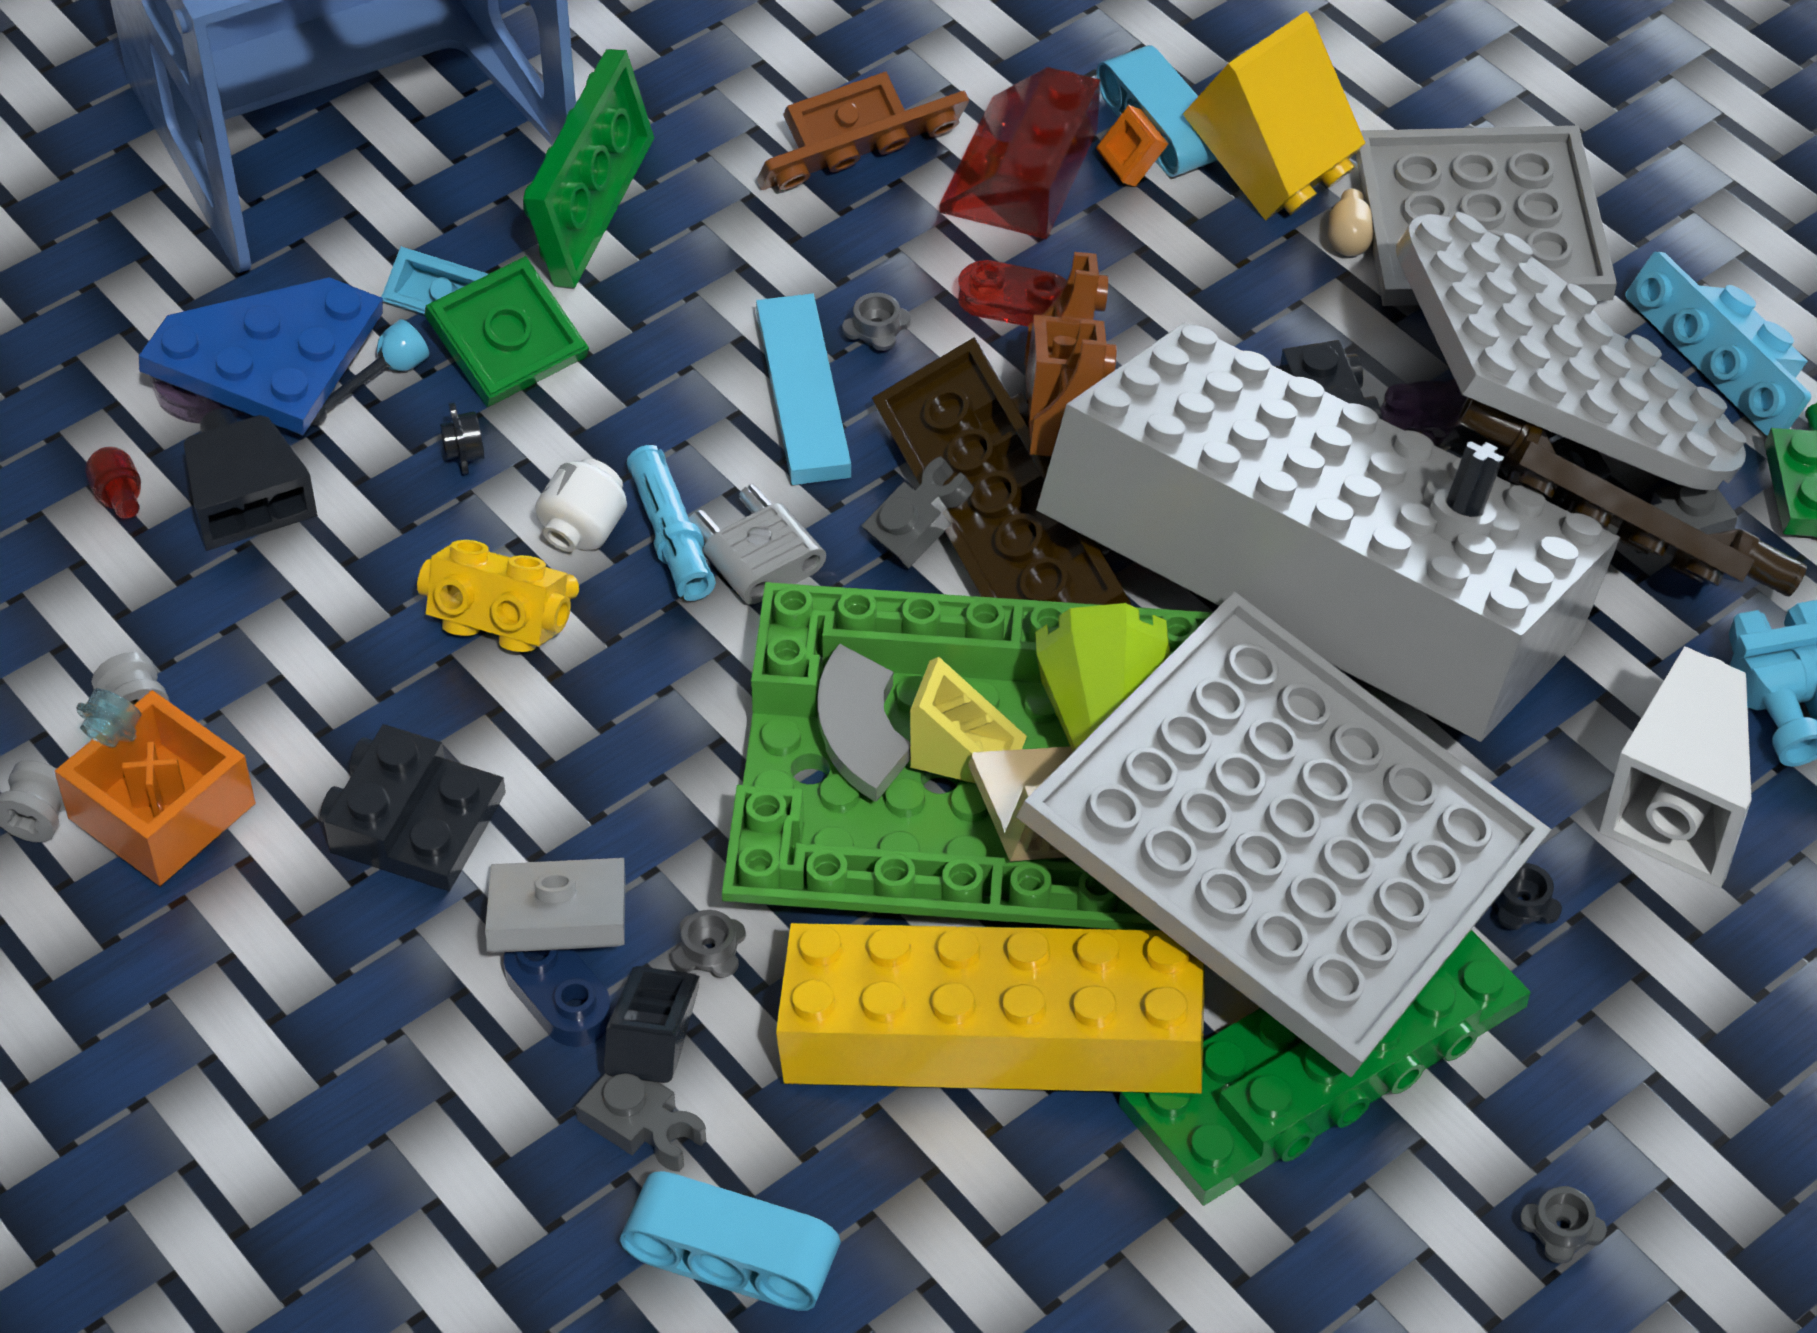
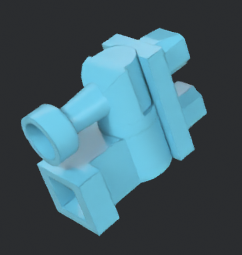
(1781, 675)

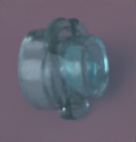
(108, 718)

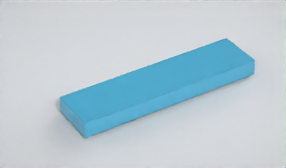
(803, 389)

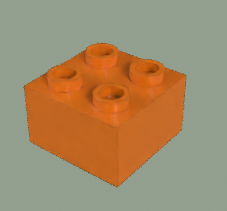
(159, 794)

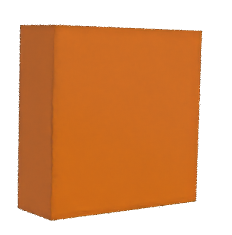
(1132, 146)

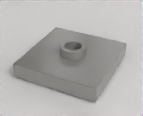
(556, 905)

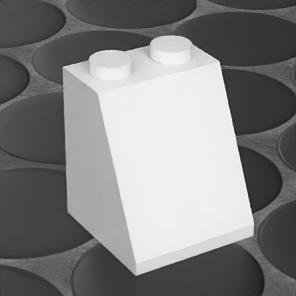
(1686, 771)

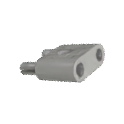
(760, 547)

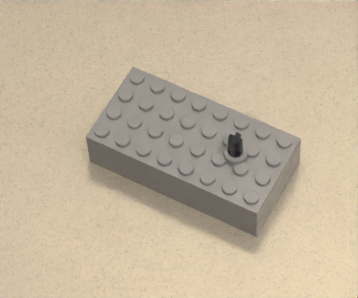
(1329, 525)

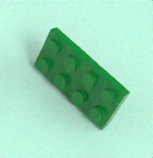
(588, 168)

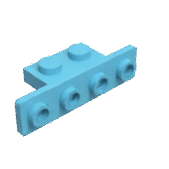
(1725, 340)

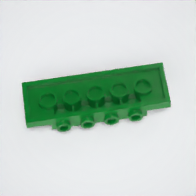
(1275, 1093)

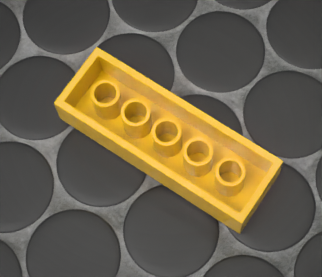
(991, 1008)

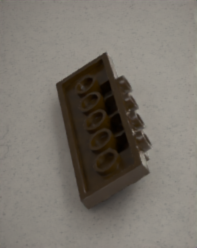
(1006, 545)

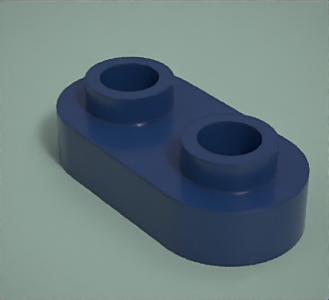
(550, 984)

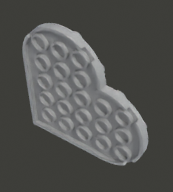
(1546, 357)

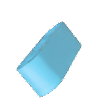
(1151, 84)
(730, 1240)

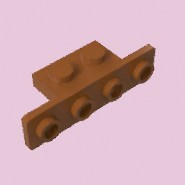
(851, 122)

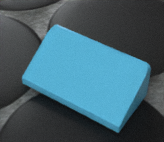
(423, 279)

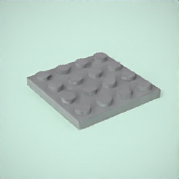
(1503, 177)

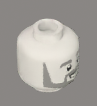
(581, 505)

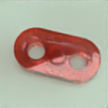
(1007, 291)

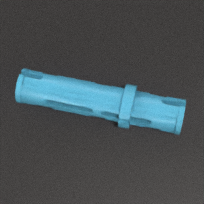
(676, 538)

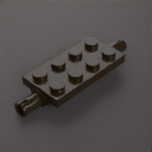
(1641, 525)

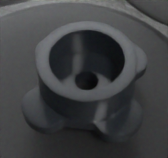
(462, 438)
(1538, 887)

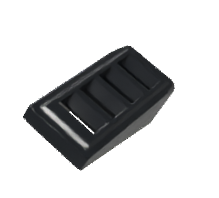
(650, 1024)

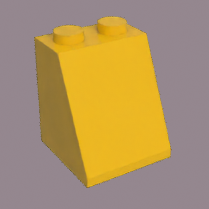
(1279, 119)

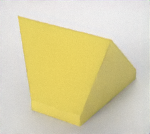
(953, 722)

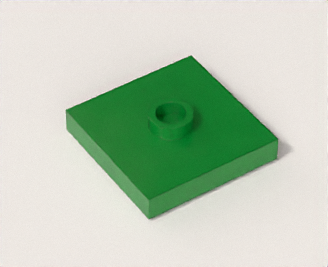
(506, 331)

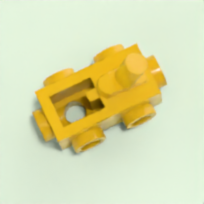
(496, 594)

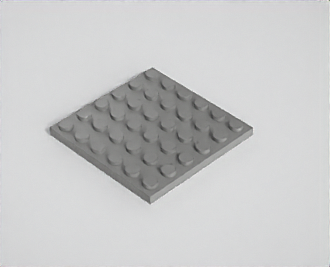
(1286, 830)

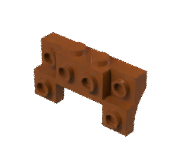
(1066, 351)

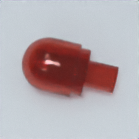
(114, 480)

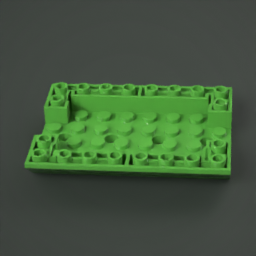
(912, 845)

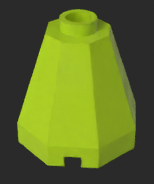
(1097, 663)

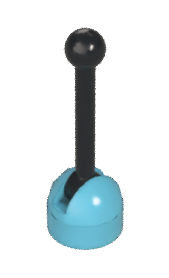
(397, 349)

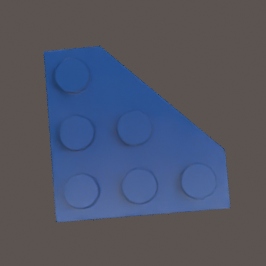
(267, 350)

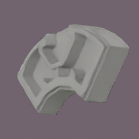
(855, 723)

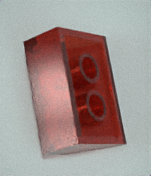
(1026, 153)

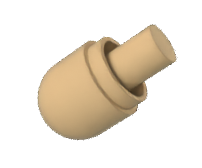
(1350, 224)

